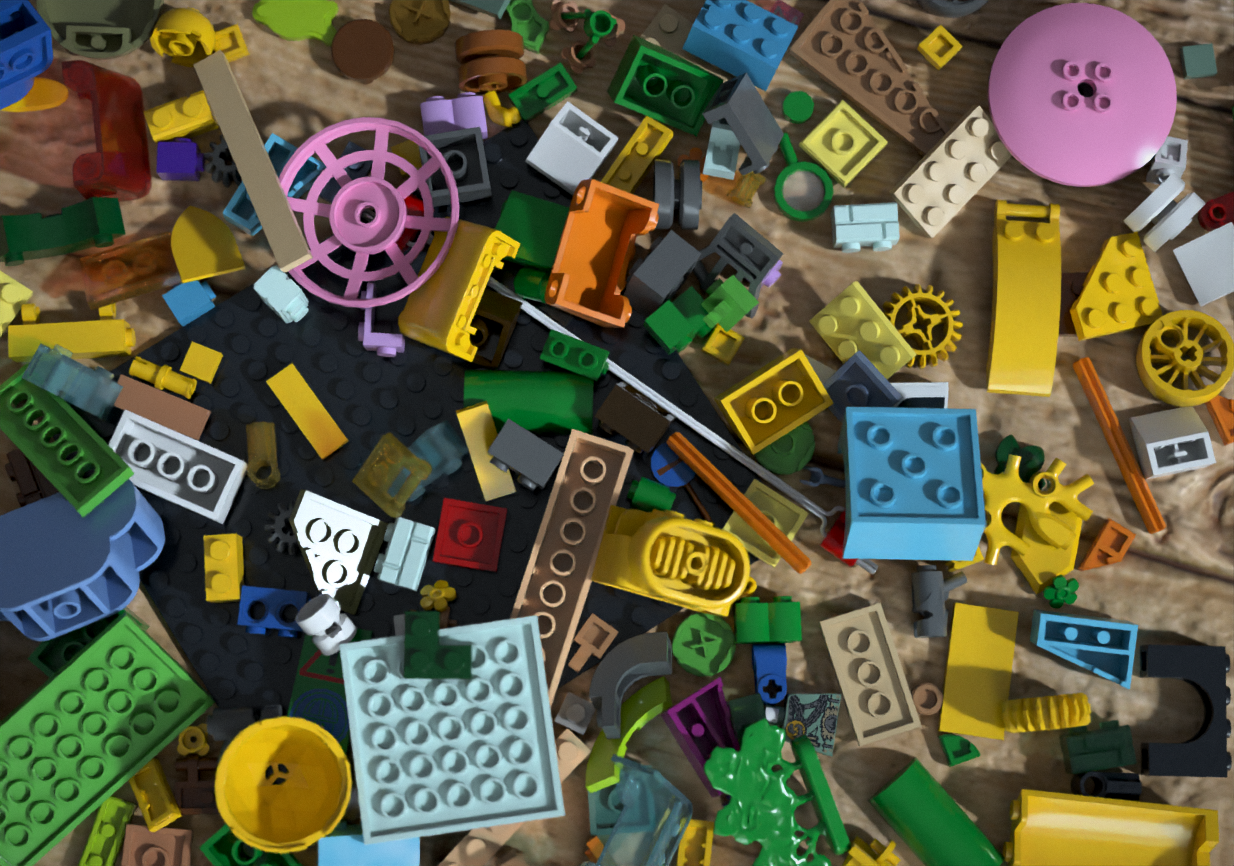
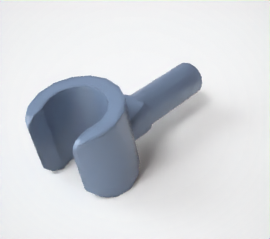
(818, 478)

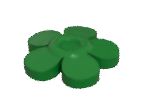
(1062, 591)

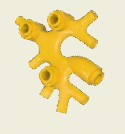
(1009, 488)

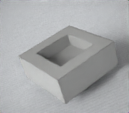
(575, 713)

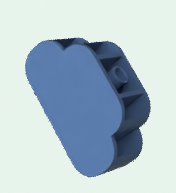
(74, 568)

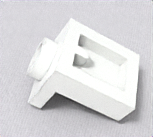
(1168, 159)

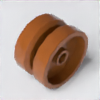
(490, 61)

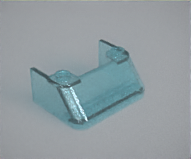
(650, 822)

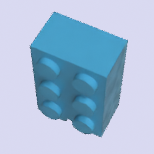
(740, 39)

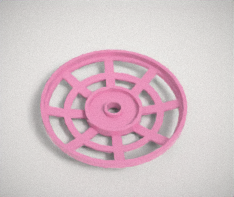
(369, 193)

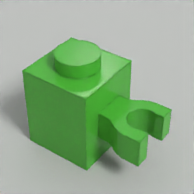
(727, 303)

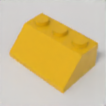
(773, 400)

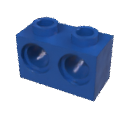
(275, 602)

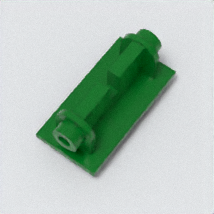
(575, 355)

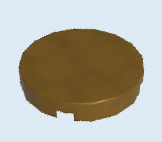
(420, 20)

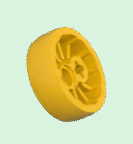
(1176, 325)

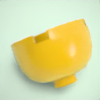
(184, 36)

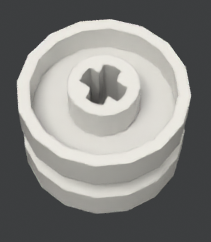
(1164, 212)

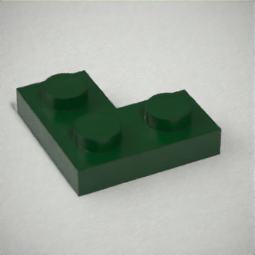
(425, 656)

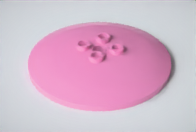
(1076, 136)

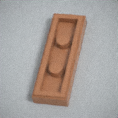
(161, 407)

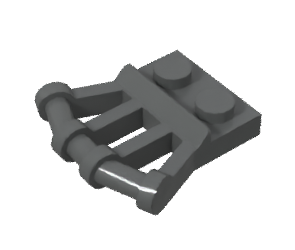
(743, 250)

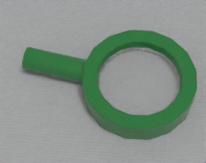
(802, 188)

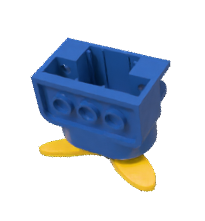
(24, 57)

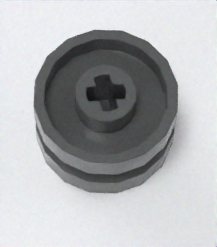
(677, 194)

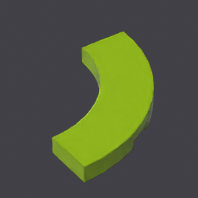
(634, 715)

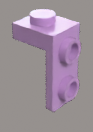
(384, 343)

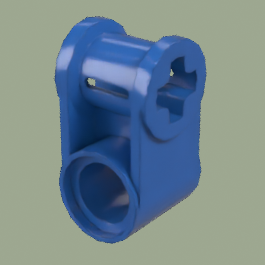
(770, 665)

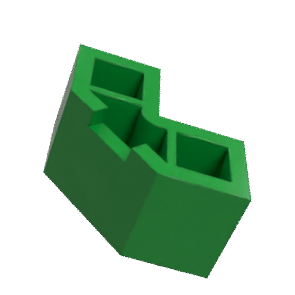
(678, 321)

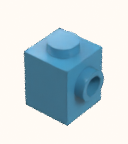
(190, 300)

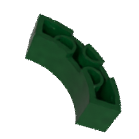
(76, 228)

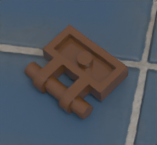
(196, 795)

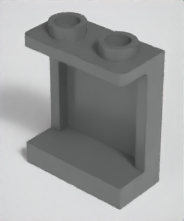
(749, 120)

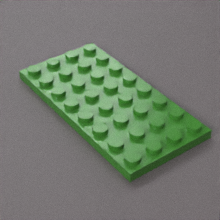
(88, 735)

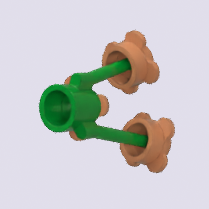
(596, 25)

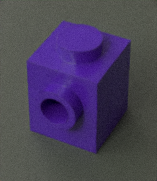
(180, 160)

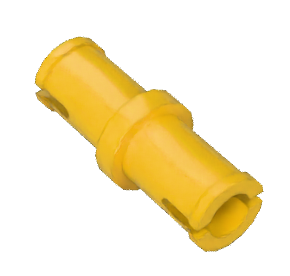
(163, 377)

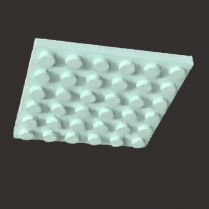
(452, 749)

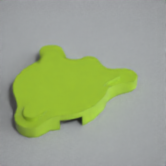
(298, 18)

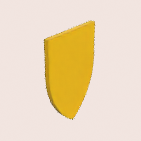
(203, 246)

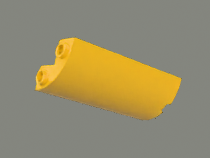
(1106, 832)

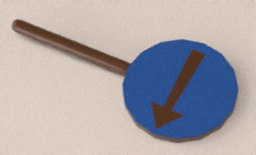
(674, 472)

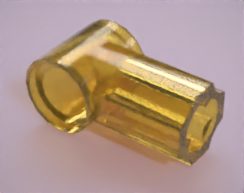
(261, 452)

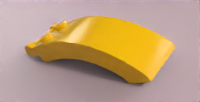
(1024, 300)

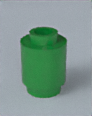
(531, 283)
(650, 495)

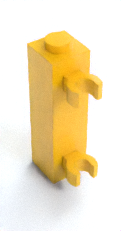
(84, 338)

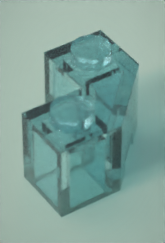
(73, 381)
(438, 447)

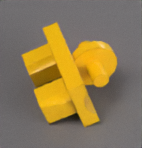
(871, 855)

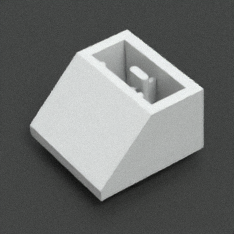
(571, 148)
(1171, 442)

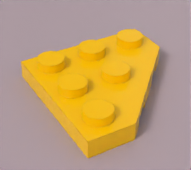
(1116, 291)

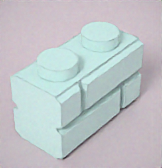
(865, 226)
(282, 295)
(405, 553)

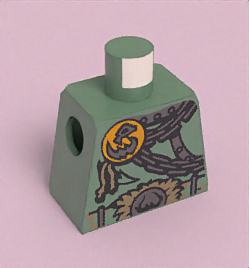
(809, 715)

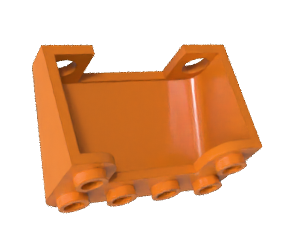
(597, 252)

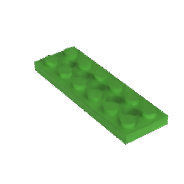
(51, 457)

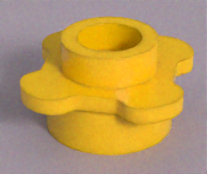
(200, 746)

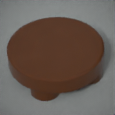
(362, 50)

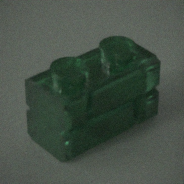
(1097, 748)

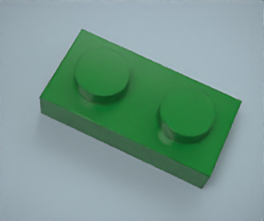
(543, 92)

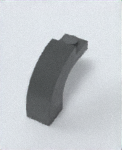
(620, 668)

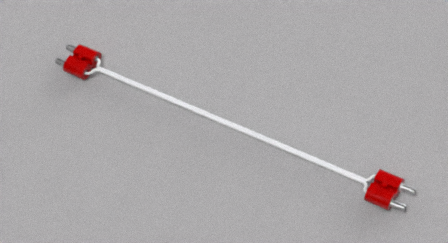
(832, 540)

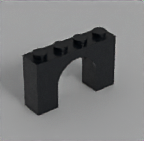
(1206, 672)

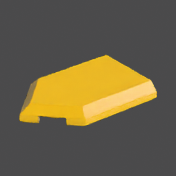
(1042, 559)

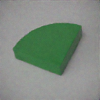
(957, 749)

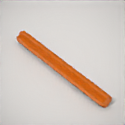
(1119, 445)
(739, 503)

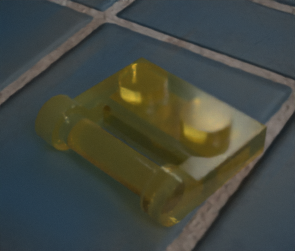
(382, 470)

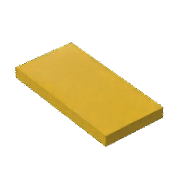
(978, 670)

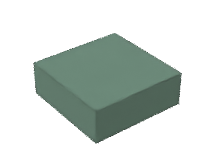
(1198, 61)

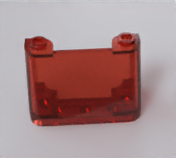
(121, 157)

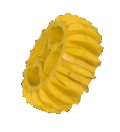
(915, 314)
(1046, 712)

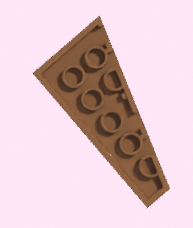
(864, 67)

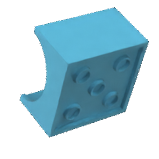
(911, 483)

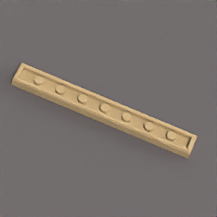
(252, 162)

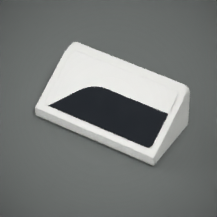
(922, 394)

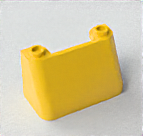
(446, 303)

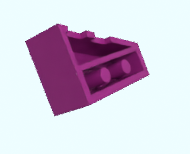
(700, 726)

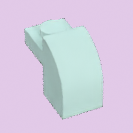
(721, 151)

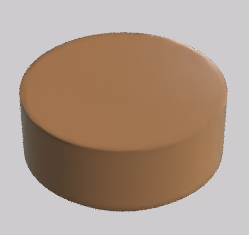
(927, 698)

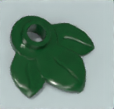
(1031, 459)

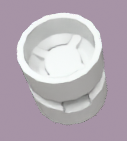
(322, 620)

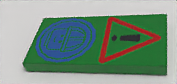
(320, 690)

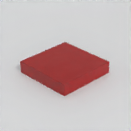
(470, 535)

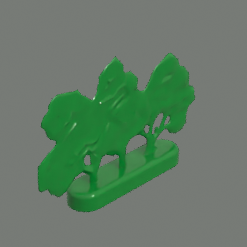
(764, 804)

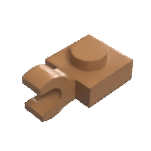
(593, 639)

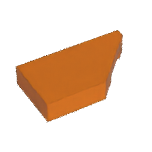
(1107, 546)

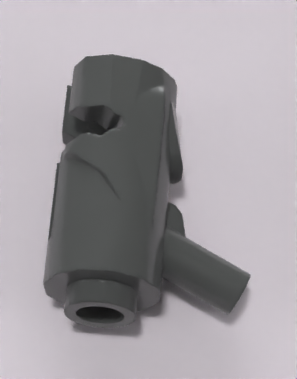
(929, 598)
(230, 721)

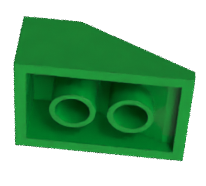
(663, 86)

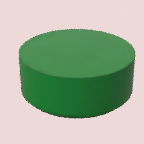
(797, 107)

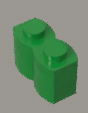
(767, 621)

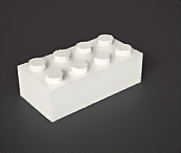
(178, 466)

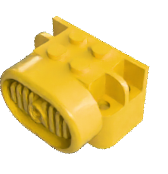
(672, 560)

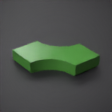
(528, 24)

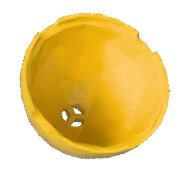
(300, 808)

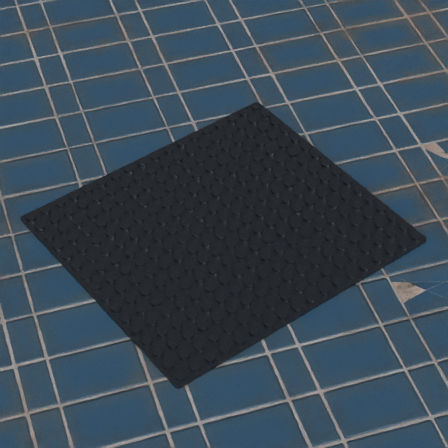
(367, 400)

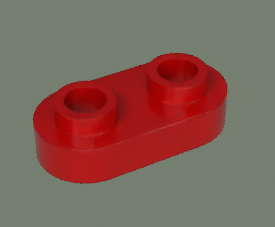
(1224, 205)

